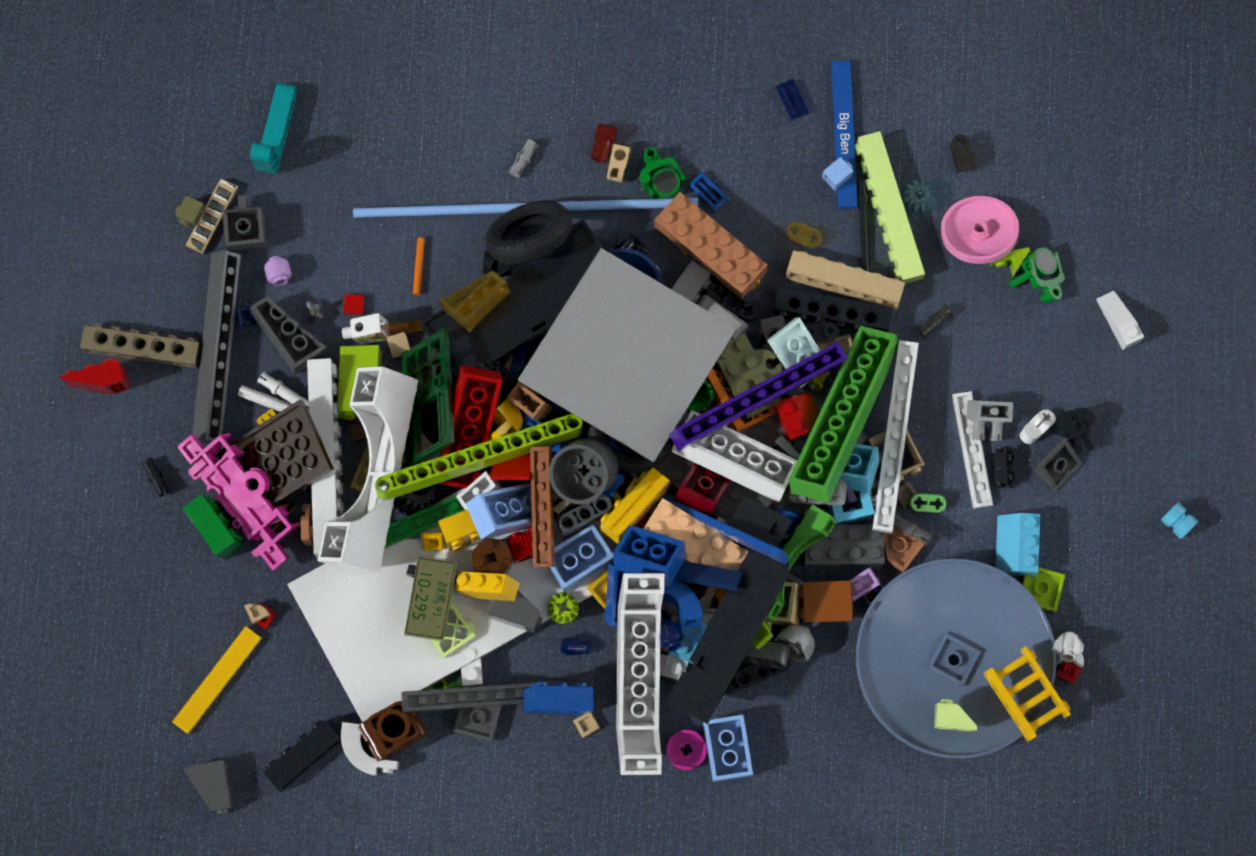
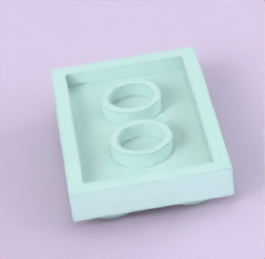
(793, 344)

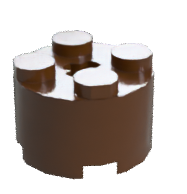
(492, 548)

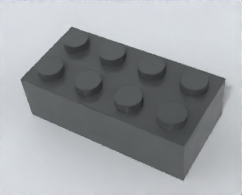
(847, 547)

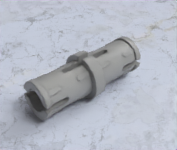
(523, 158)

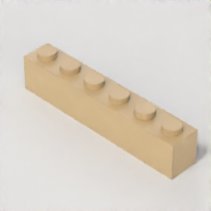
(844, 279)

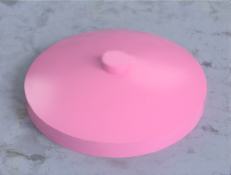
(979, 229)

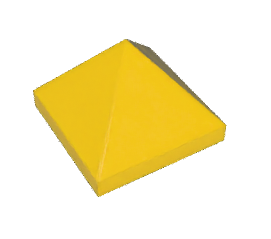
(432, 541)

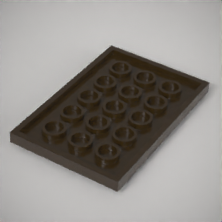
(286, 450)

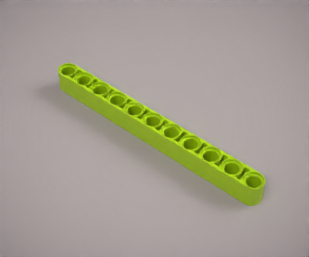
(473, 464)

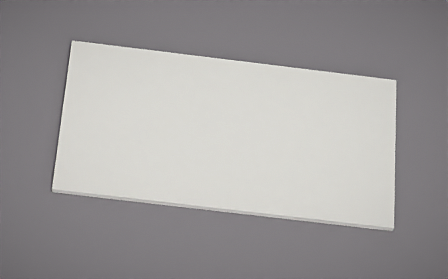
(365, 614)

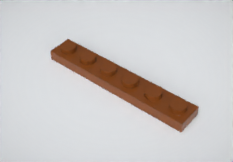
(542, 507)

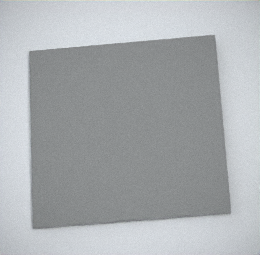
(627, 355)

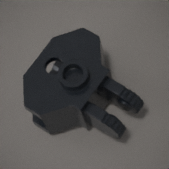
(1076, 429)

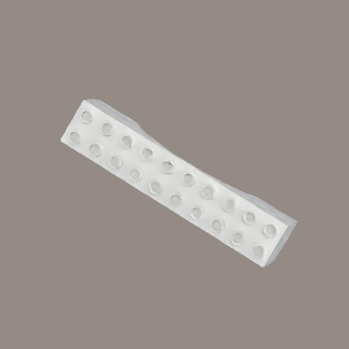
(384, 406)

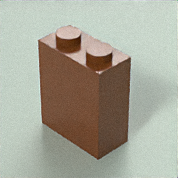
(827, 601)

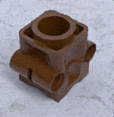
(384, 746)

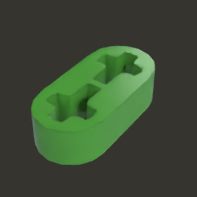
(927, 497)

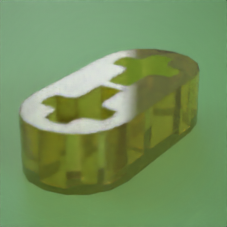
(806, 231)

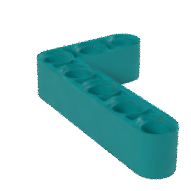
(268, 153)

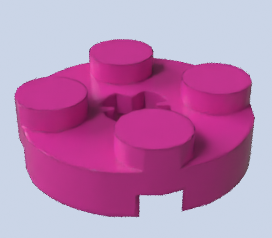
(693, 759)

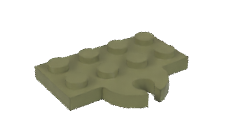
(746, 368)

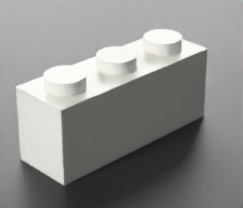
(473, 671)

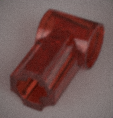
(605, 137)

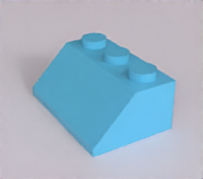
(1018, 544)

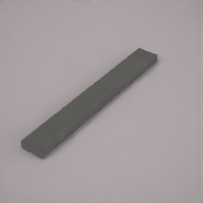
(464, 697)

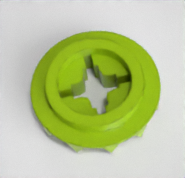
(566, 616)

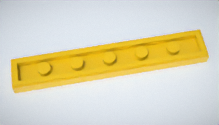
(217, 680)

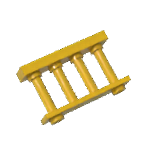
(1007, 694)

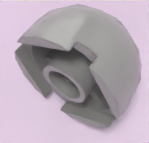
(799, 640)

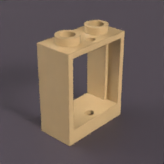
(913, 470)

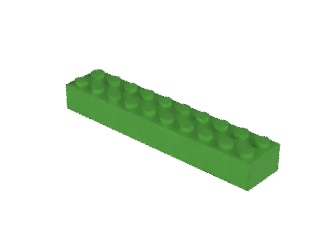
(844, 414)

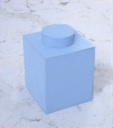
(837, 173)

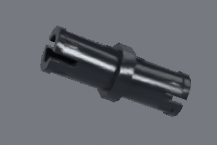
(155, 477)

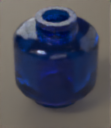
(671, 636)

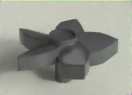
(314, 311)

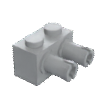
(993, 411)

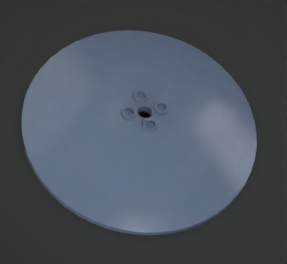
(944, 612)

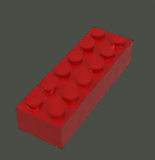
(472, 415)

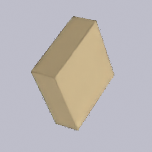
(586, 724)

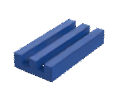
(724, 198)

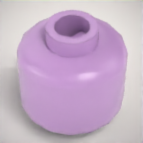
(277, 271)

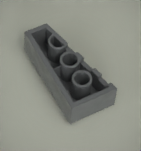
(287, 335)

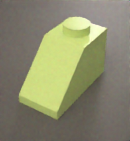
(952, 717)

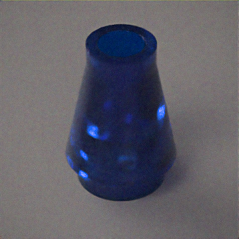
(574, 647)

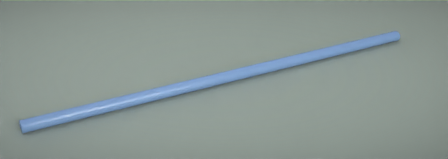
(505, 207)

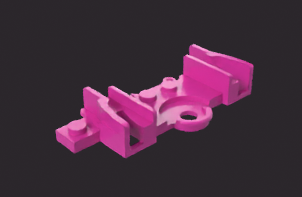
(235, 495)

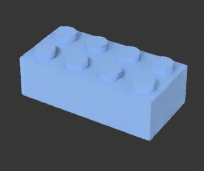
(502, 511)

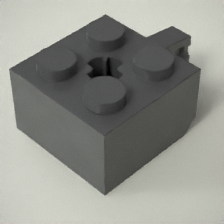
(234, 222)

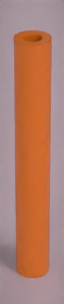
(418, 266)

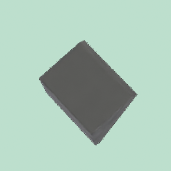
(1058, 465)

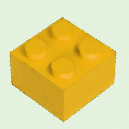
(459, 530)

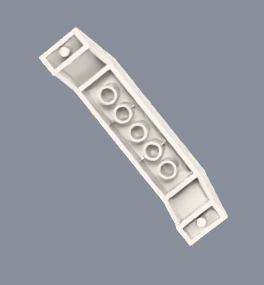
(639, 673)

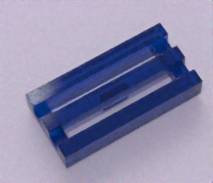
(797, 113)

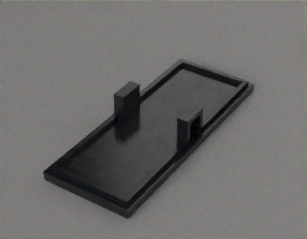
(529, 310)

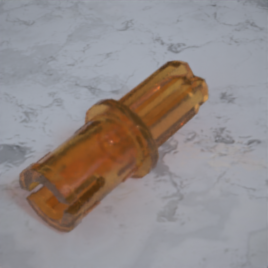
(404, 326)

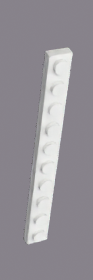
(895, 437)

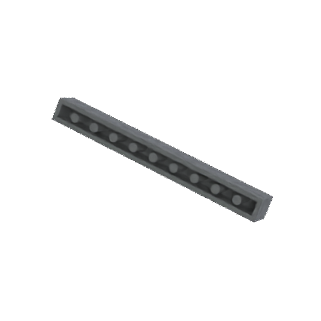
(216, 346)

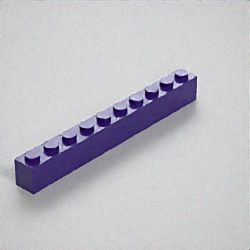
(757, 396)

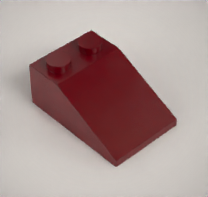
(702, 489)

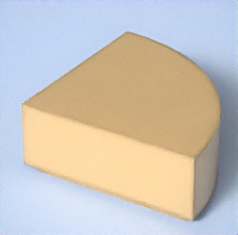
(256, 612)

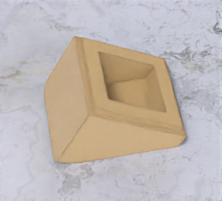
(398, 344)

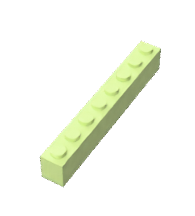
(890, 208)

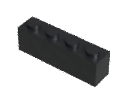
(302, 755)

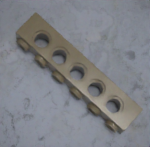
(93, 333)

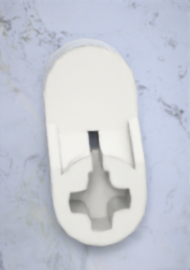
(1043, 420)

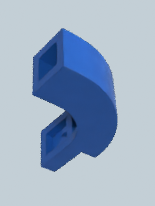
(685, 603)

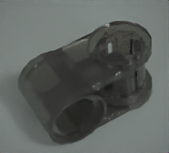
(963, 157)

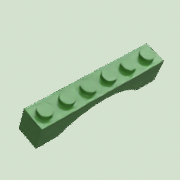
(814, 527)

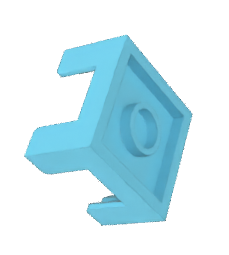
(864, 511)

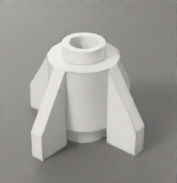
(1069, 649)

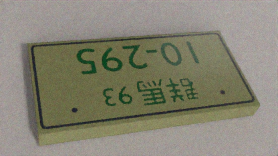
(431, 599)

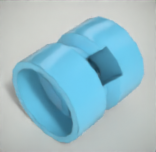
(1179, 520)

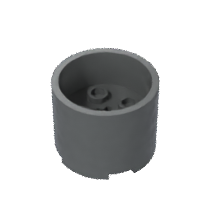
(570, 478)

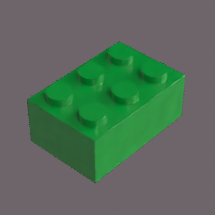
(214, 526)

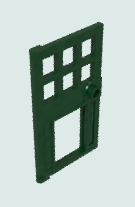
(437, 387)

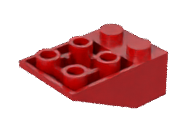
(105, 378)

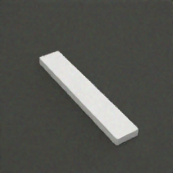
(972, 454)

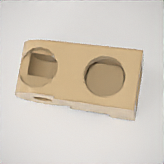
(618, 163)

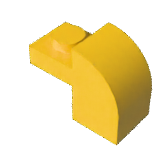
(507, 418)

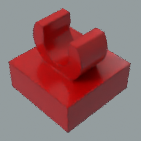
(1068, 672)

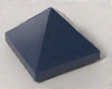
(244, 317)

